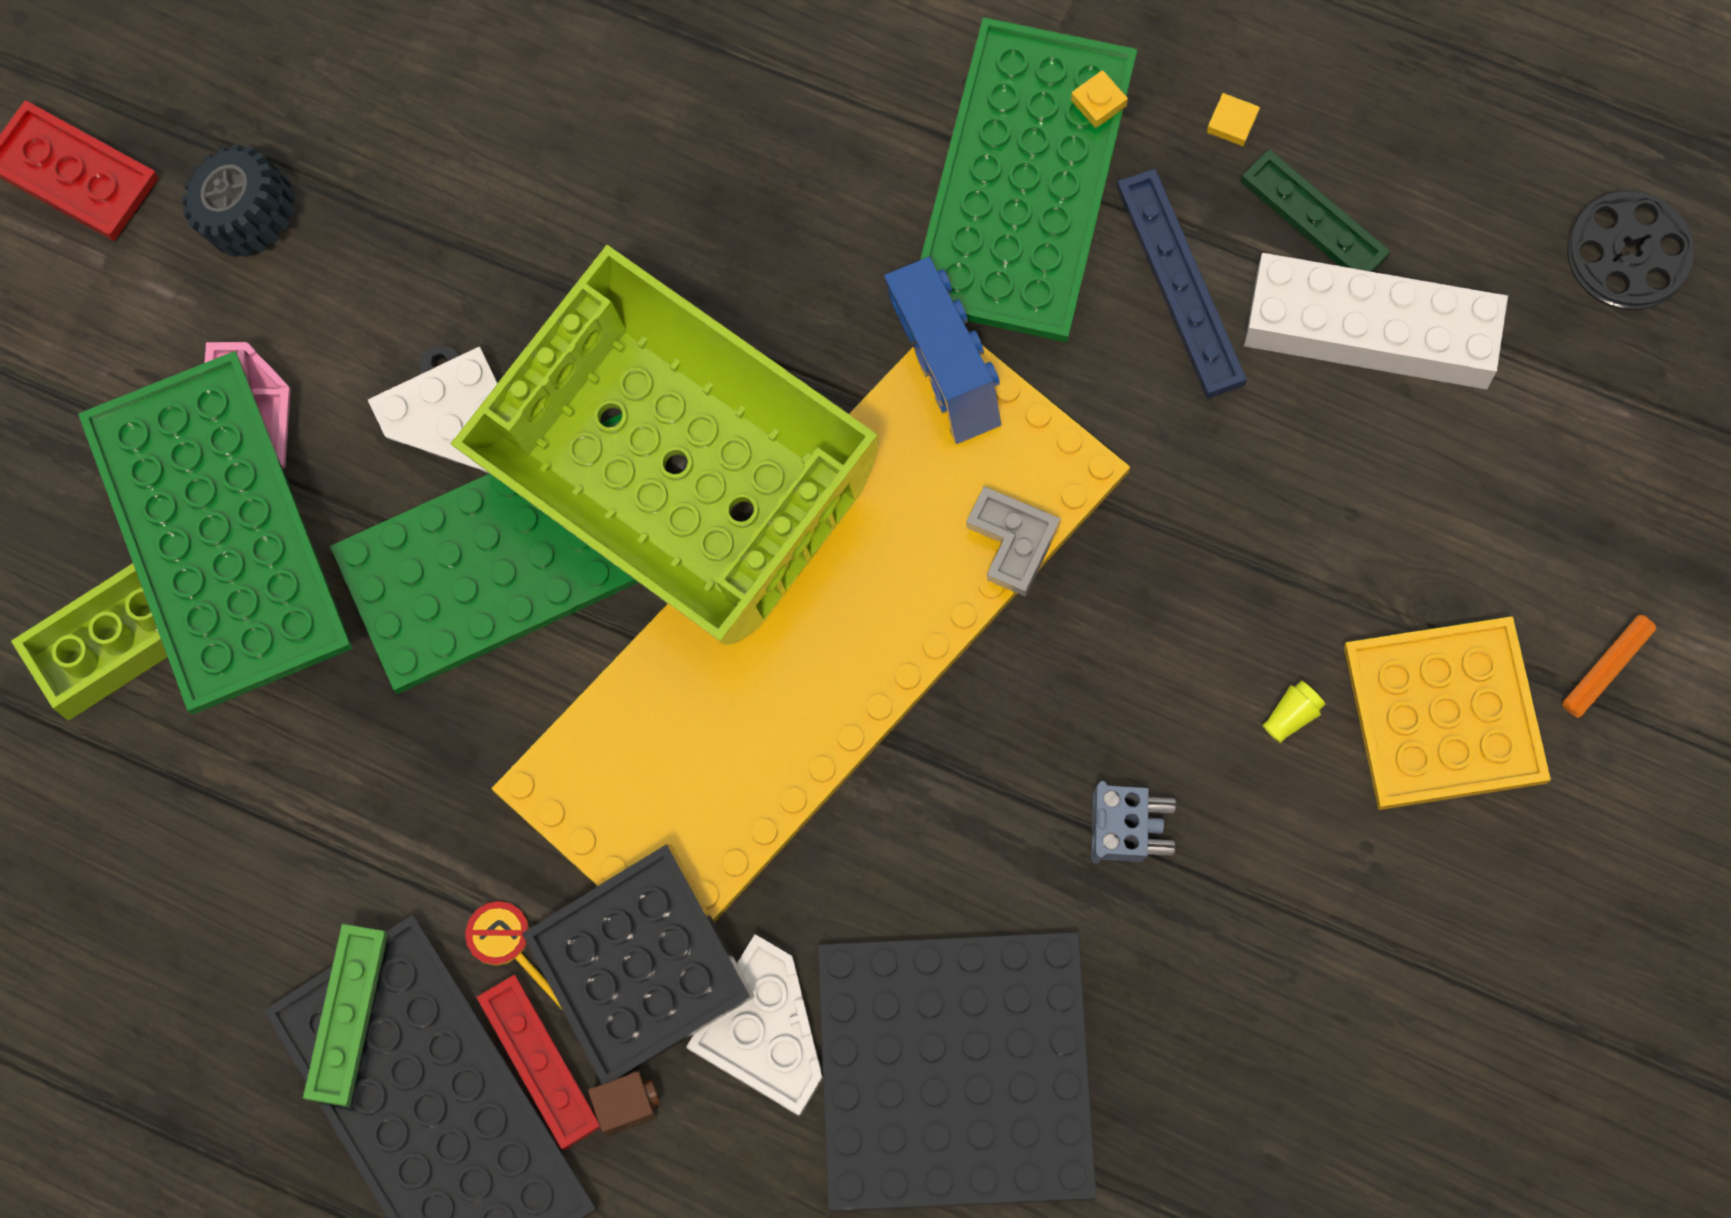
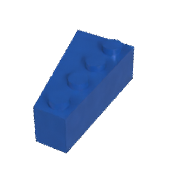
(945, 348)

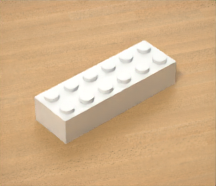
(1376, 321)

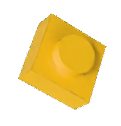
(1099, 99)

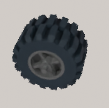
(238, 201)

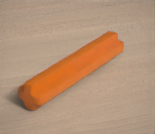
(1609, 666)

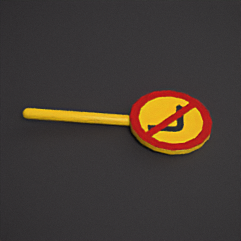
(497, 938)

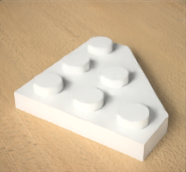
(436, 405)
(768, 1037)

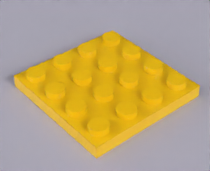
(1446, 713)

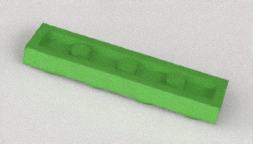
(345, 1015)

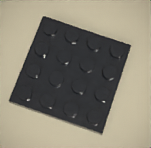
(638, 965)

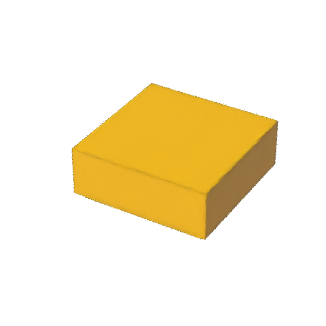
(1233, 119)

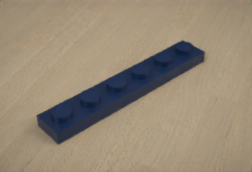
(1181, 283)

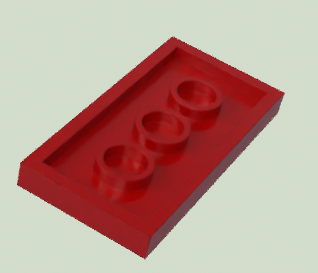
(72, 171)

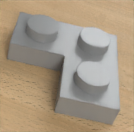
(1023, 534)

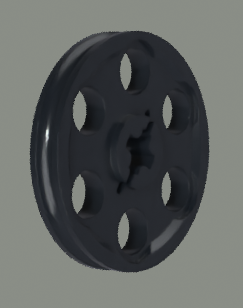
(1630, 267)

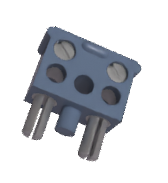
(1111, 832)

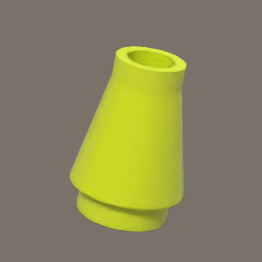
(1294, 711)

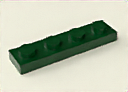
(1313, 214)

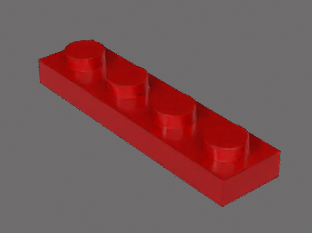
(539, 1062)

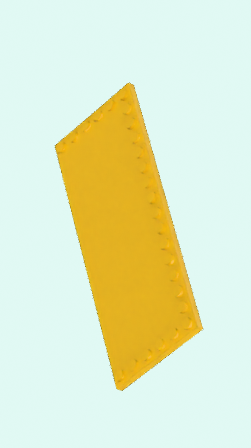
(753, 736)

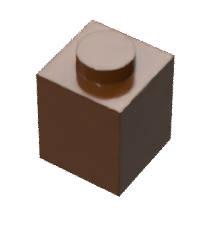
(624, 1103)

